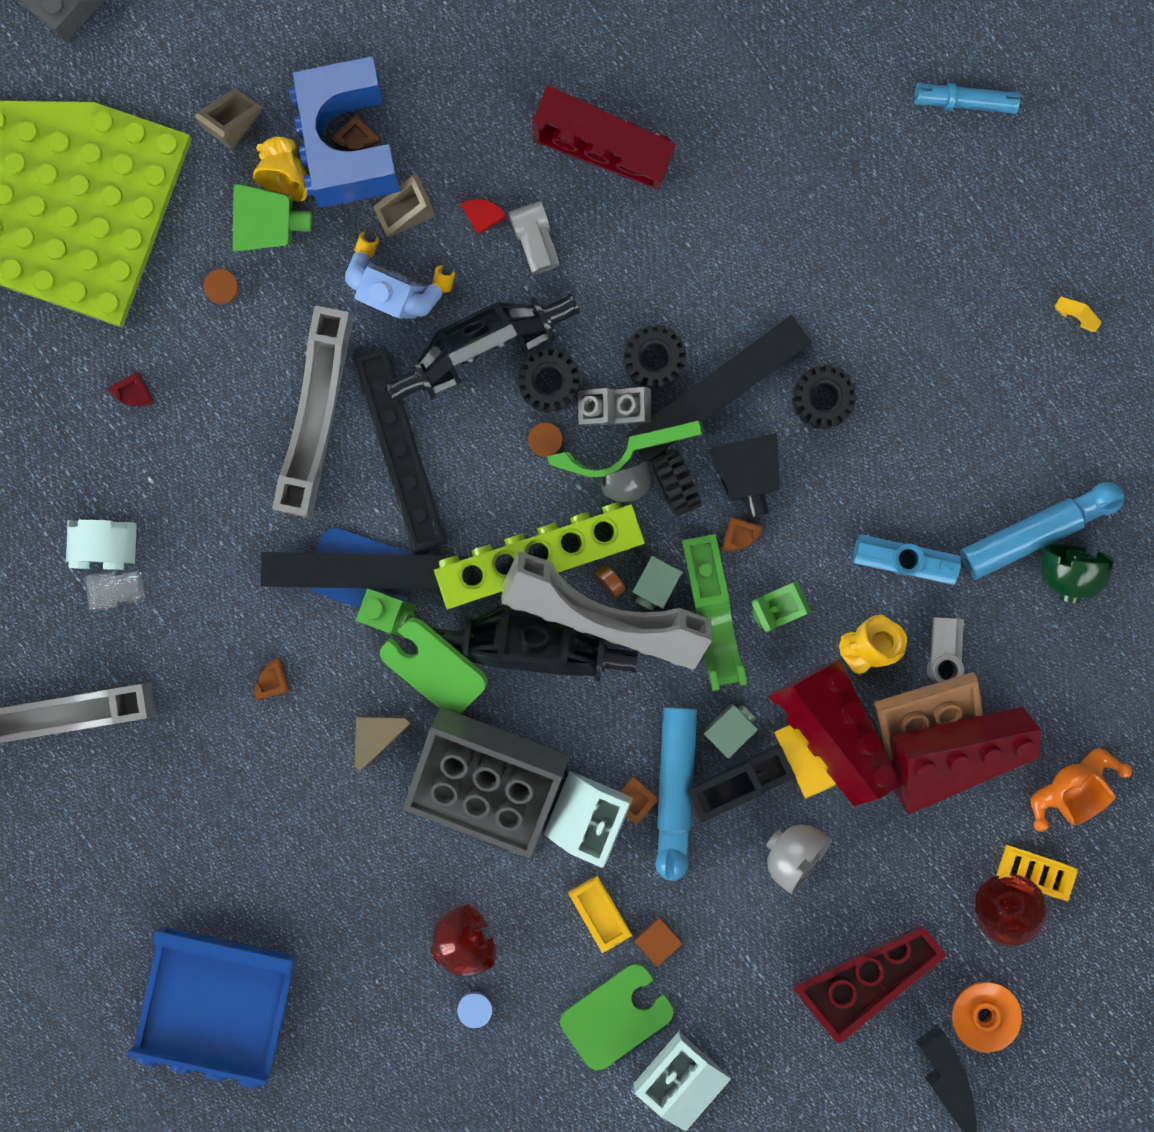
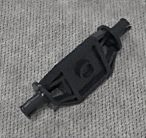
(476, 334)
(535, 645)

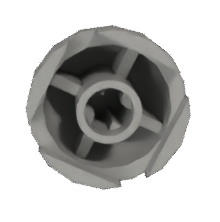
(795, 855)

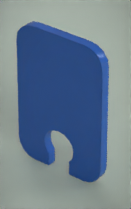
(344, 542)

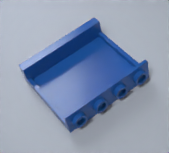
(213, 1007)

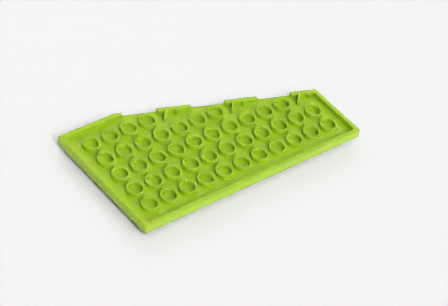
(82, 202)

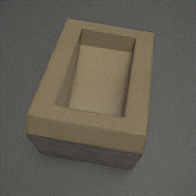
(229, 117)
(405, 208)
(374, 735)

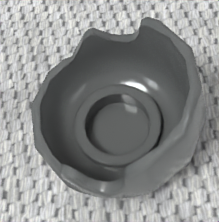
(627, 484)

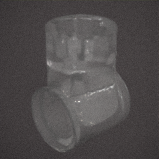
(109, 590)

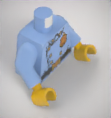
(390, 290)

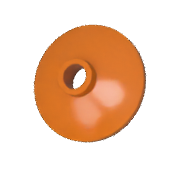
(1001, 1025)

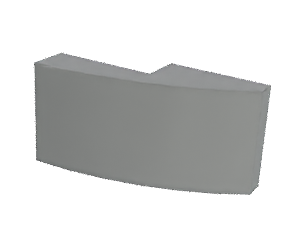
(614, 406)

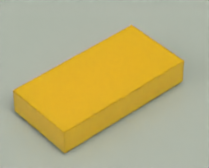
(600, 913)

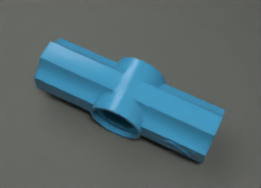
(927, 563)

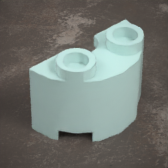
(100, 542)

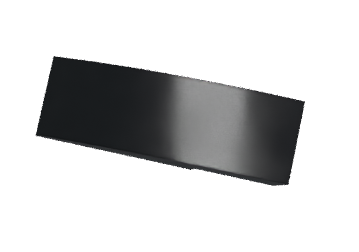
(741, 783)
(949, 1078)

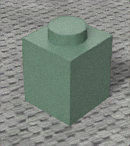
(655, 584)
(731, 729)

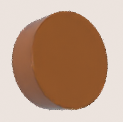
(221, 287)
(545, 439)
(609, 581)

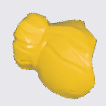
(281, 168)
(873, 644)

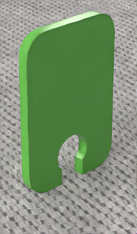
(436, 669)
(608, 1023)

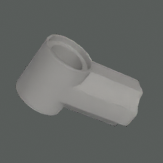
(533, 231)
(946, 645)

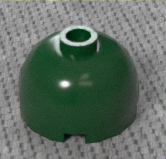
(1075, 572)

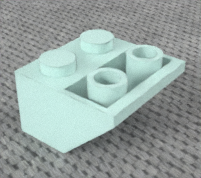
(587, 818)
(680, 1082)

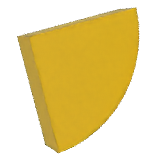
(1079, 310)

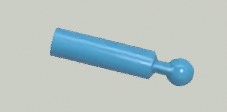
(1040, 530)
(674, 802)

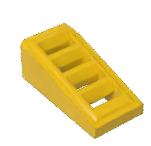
(1066, 879)

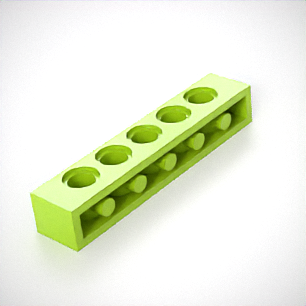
(624, 536)

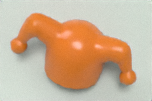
(1078, 790)

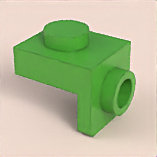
(780, 606)
(384, 612)

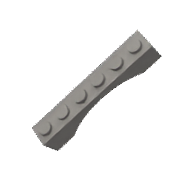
(320, 388)
(669, 634)
(77, 712)

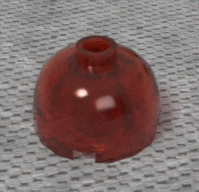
(1010, 910)
(461, 942)

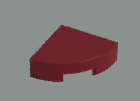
(132, 391)

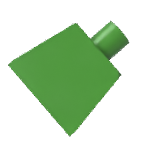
(265, 218)

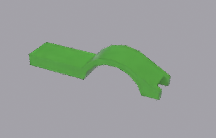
(568, 462)
(713, 602)

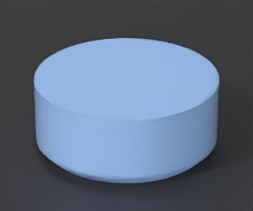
(475, 1009)

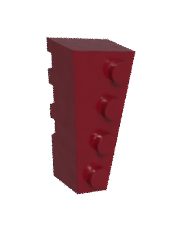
(601, 138)
(839, 732)
(961, 754)
(867, 982)

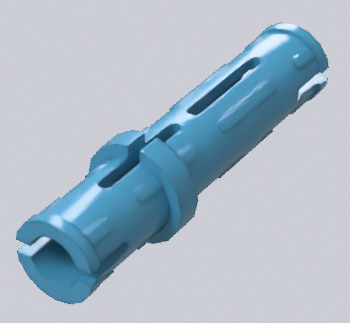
(967, 98)

